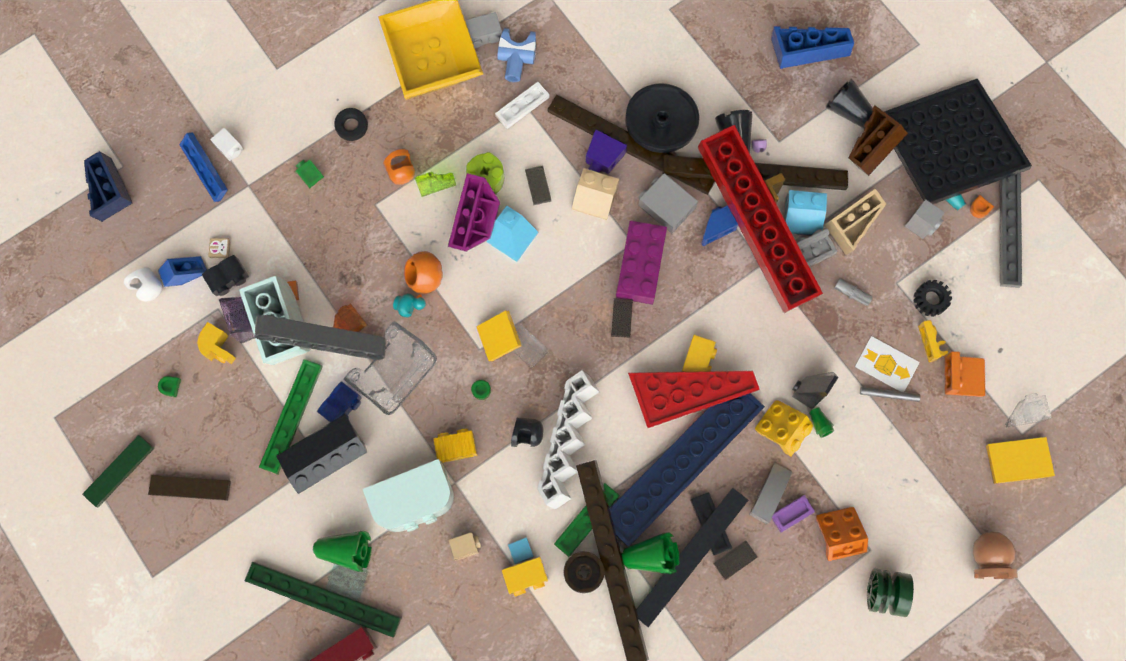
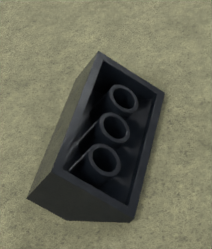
(321, 454)

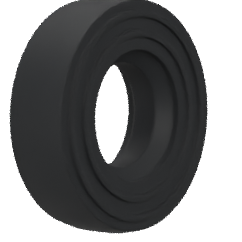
(343, 116)

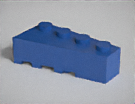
(810, 45)

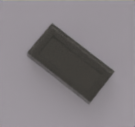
(538, 185)
(622, 318)
(735, 560)

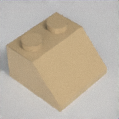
(595, 193)

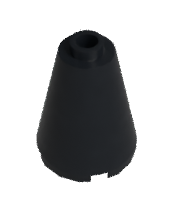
(851, 104)
(743, 122)

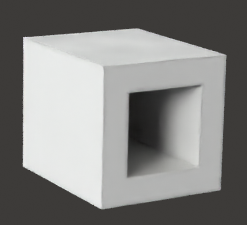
(227, 144)

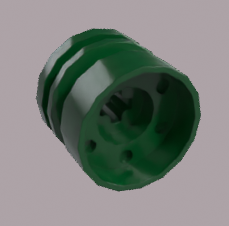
(891, 593)

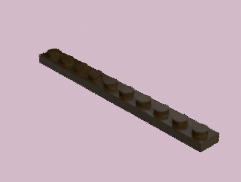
(590, 122)
(793, 175)
(612, 561)

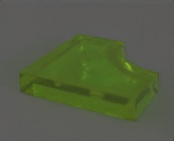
(431, 183)

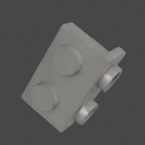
(817, 247)

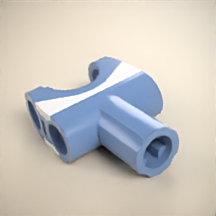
(516, 54)

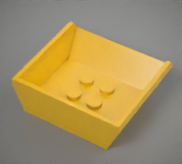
(430, 47)

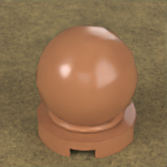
(994, 556)

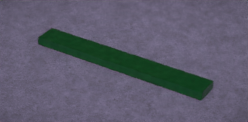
(323, 599)

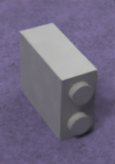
(667, 202)

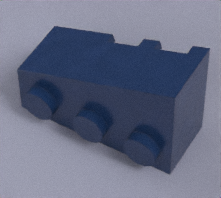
(106, 187)

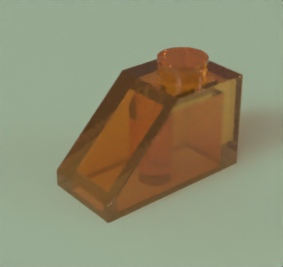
(349, 319)

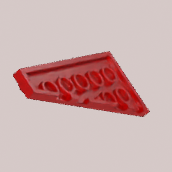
(677, 394)

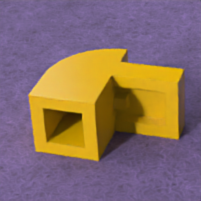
(210, 343)

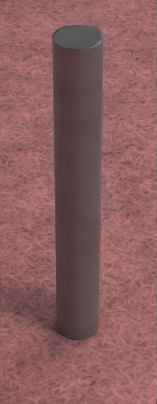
(889, 394)

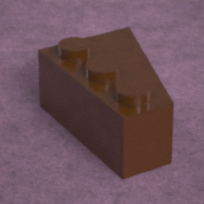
(877, 141)

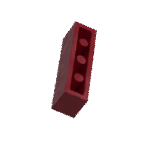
(351, 648)

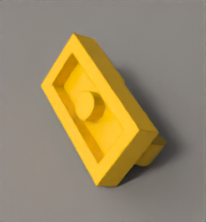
(928, 334)

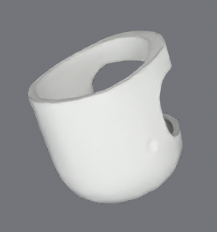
(148, 288)

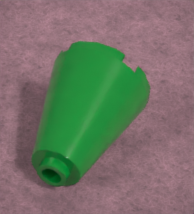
(345, 550)
(653, 554)

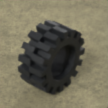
(924, 305)

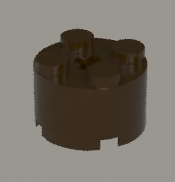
(591, 563)

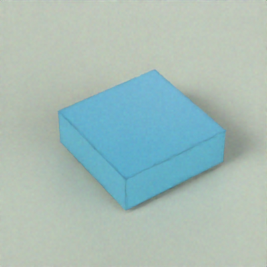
(520, 550)

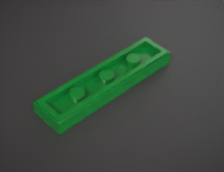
(581, 526)

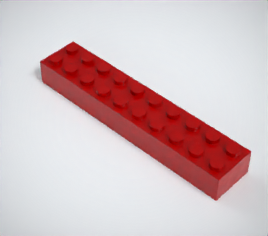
(759, 219)

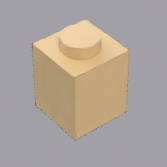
(464, 546)

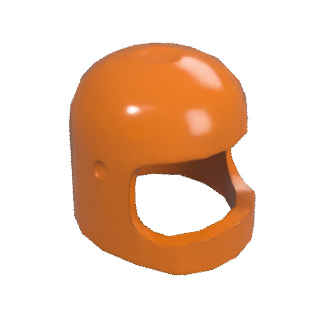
(401, 172)

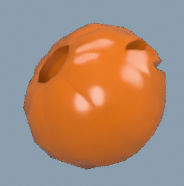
(423, 272)

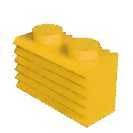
(455, 446)

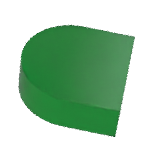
(169, 386)

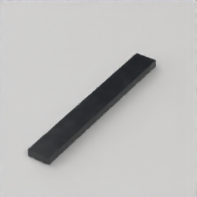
(691, 556)

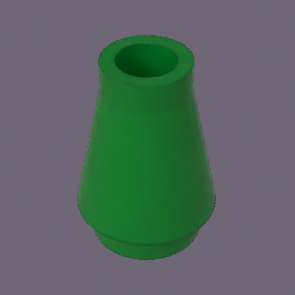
(821, 423)

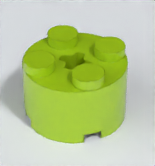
(489, 165)

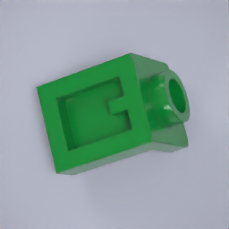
(308, 173)

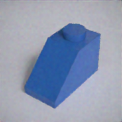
(719, 225)
(181, 270)

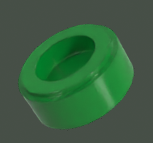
(481, 389)

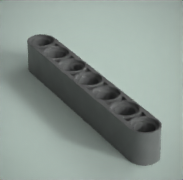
(319, 337)

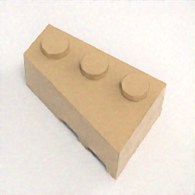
(854, 221)

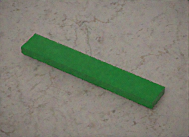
(291, 415)

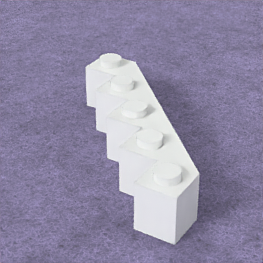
(566, 439)

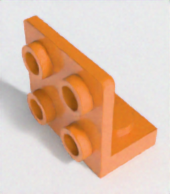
(964, 375)
(842, 533)

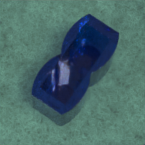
(340, 402)

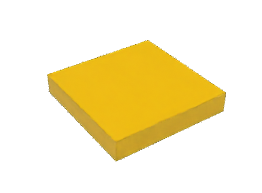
(498, 335)

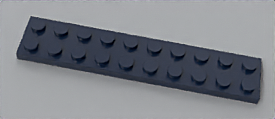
(681, 465)

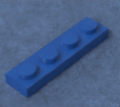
(203, 167)

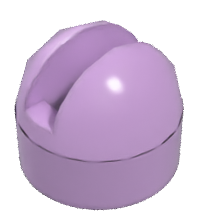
(759, 145)

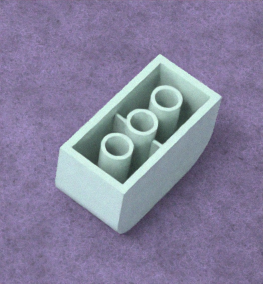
(274, 299)
(411, 498)

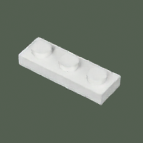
(522, 105)

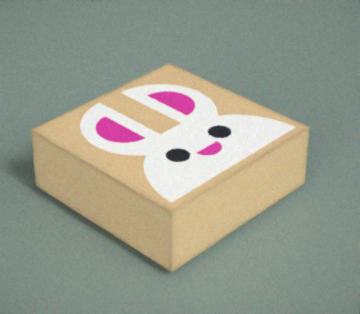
(219, 248)

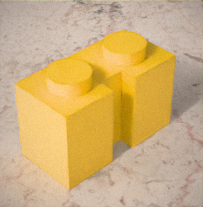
(699, 355)
(525, 576)

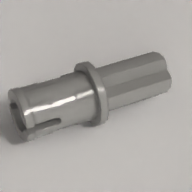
(853, 292)

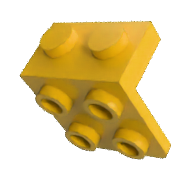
(784, 426)

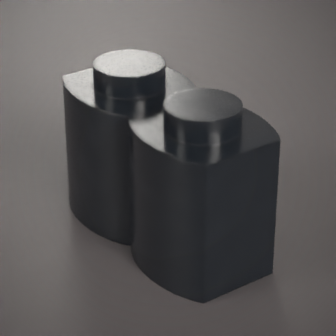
(225, 276)

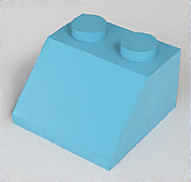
(805, 211)

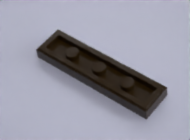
(189, 487)

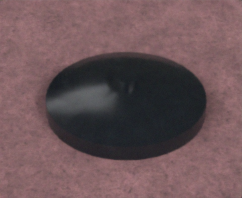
(662, 118)

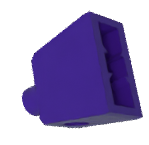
(604, 153)

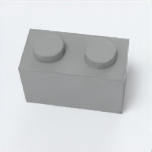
(484, 29)
(925, 220)

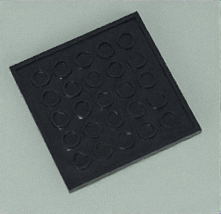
(956, 142)

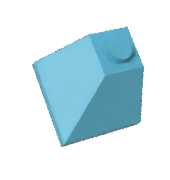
(512, 234)

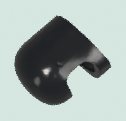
(527, 432)

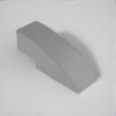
(770, 493)

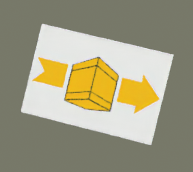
(887, 364)

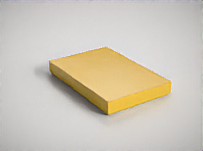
(1020, 460)

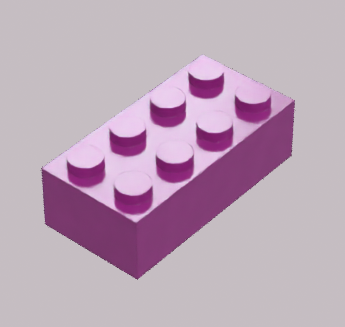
(641, 262)

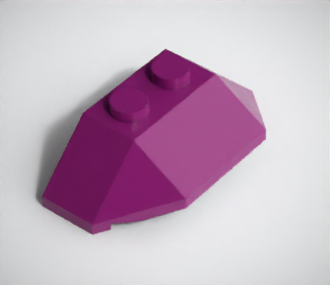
(474, 214)

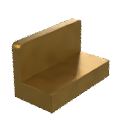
(774, 185)

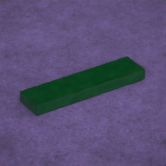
(118, 471)

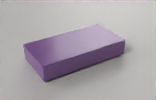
(792, 513)

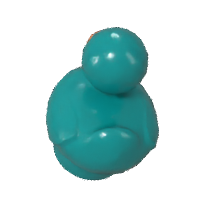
(406, 304)

